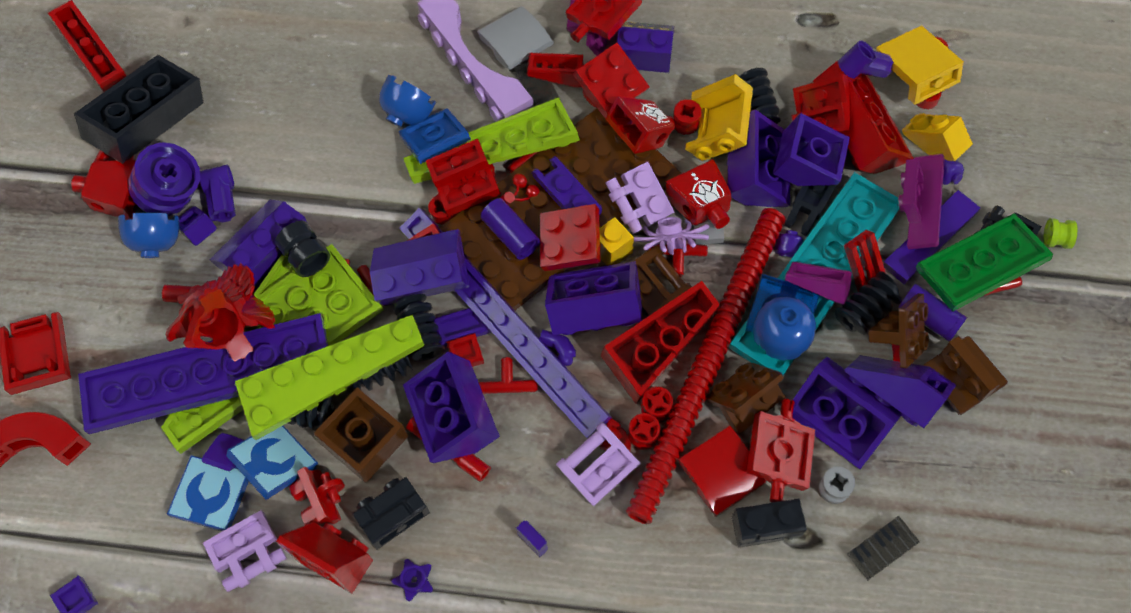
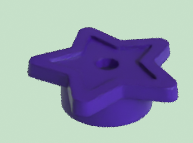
(409, 571)

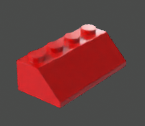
(872, 133)

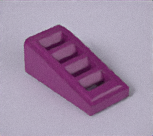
(824, 281)

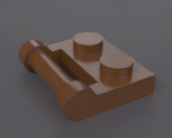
(651, 289)

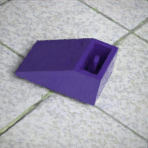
(912, 390)

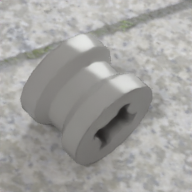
(834, 491)

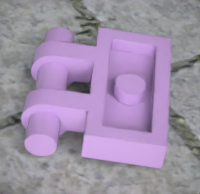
(646, 194)
(240, 542)

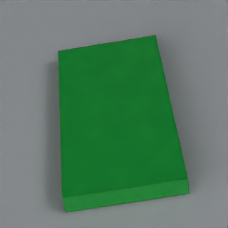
(983, 262)

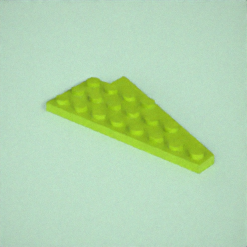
(332, 292)

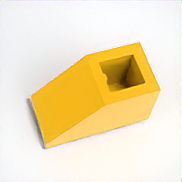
(939, 135)

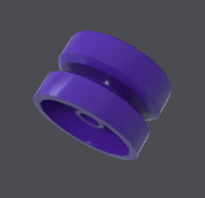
(163, 178)

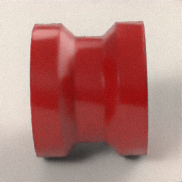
(685, 124)
(658, 398)
(646, 425)

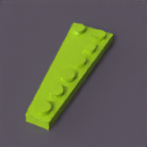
(515, 136)
(300, 384)

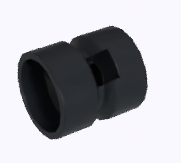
(303, 249)

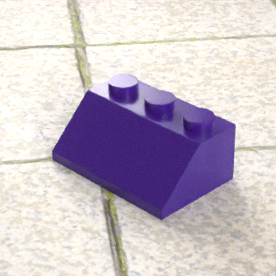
(753, 165)
(255, 241)
(419, 267)
(594, 298)
(450, 409)
(843, 413)

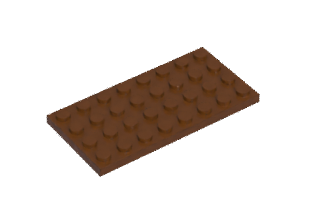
(593, 162)

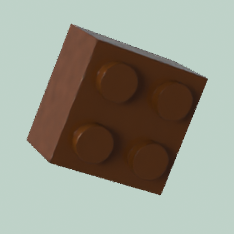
(361, 434)

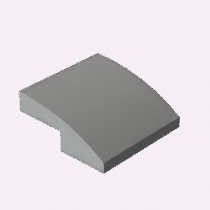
(515, 37)

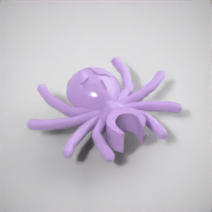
(672, 234)

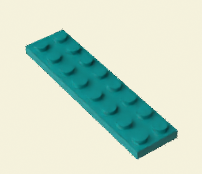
(855, 209)

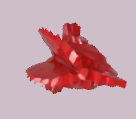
(221, 312)

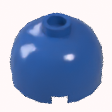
(404, 102)
(149, 233)
(784, 328)

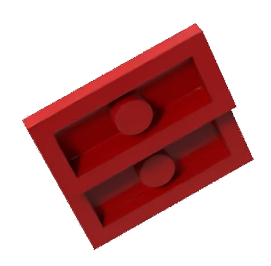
(825, 102)
(463, 177)
(720, 471)

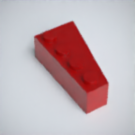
(654, 343)

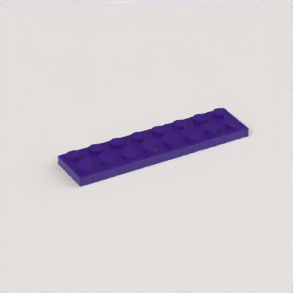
(188, 376)

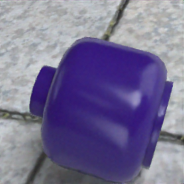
(952, 172)
(788, 243)

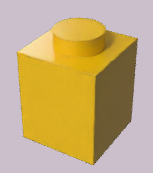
(615, 242)

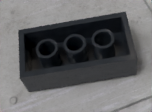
(139, 108)

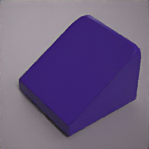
(196, 225)
(217, 452)

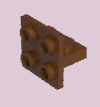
(904, 329)
(970, 371)
(746, 393)

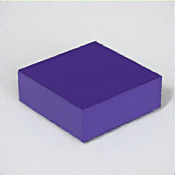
(532, 538)
(74, 597)

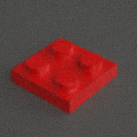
(610, 77)
(569, 237)

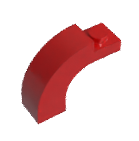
(43, 431)

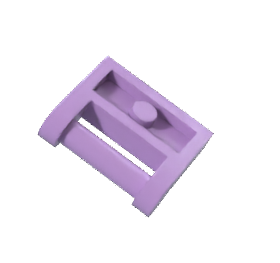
(605, 471)

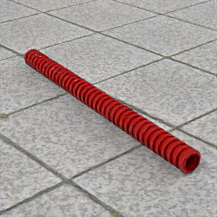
(705, 367)

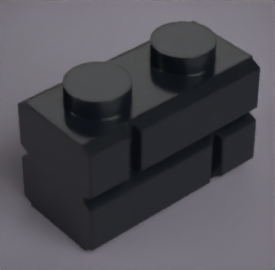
(390, 512)
(768, 523)

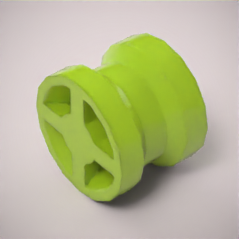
(1060, 233)

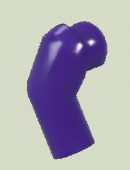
(561, 344)

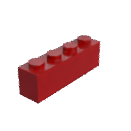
(87, 45)

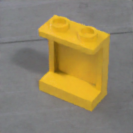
(923, 63)
(723, 117)

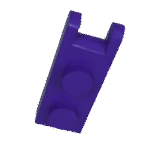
(564, 187)

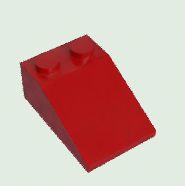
(328, 554)

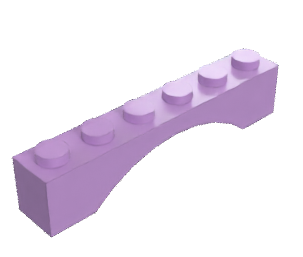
(501, 93)

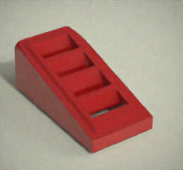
(563, 67)

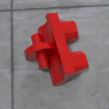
(321, 493)

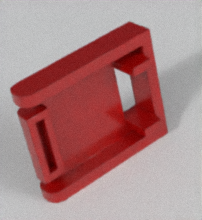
(33, 349)

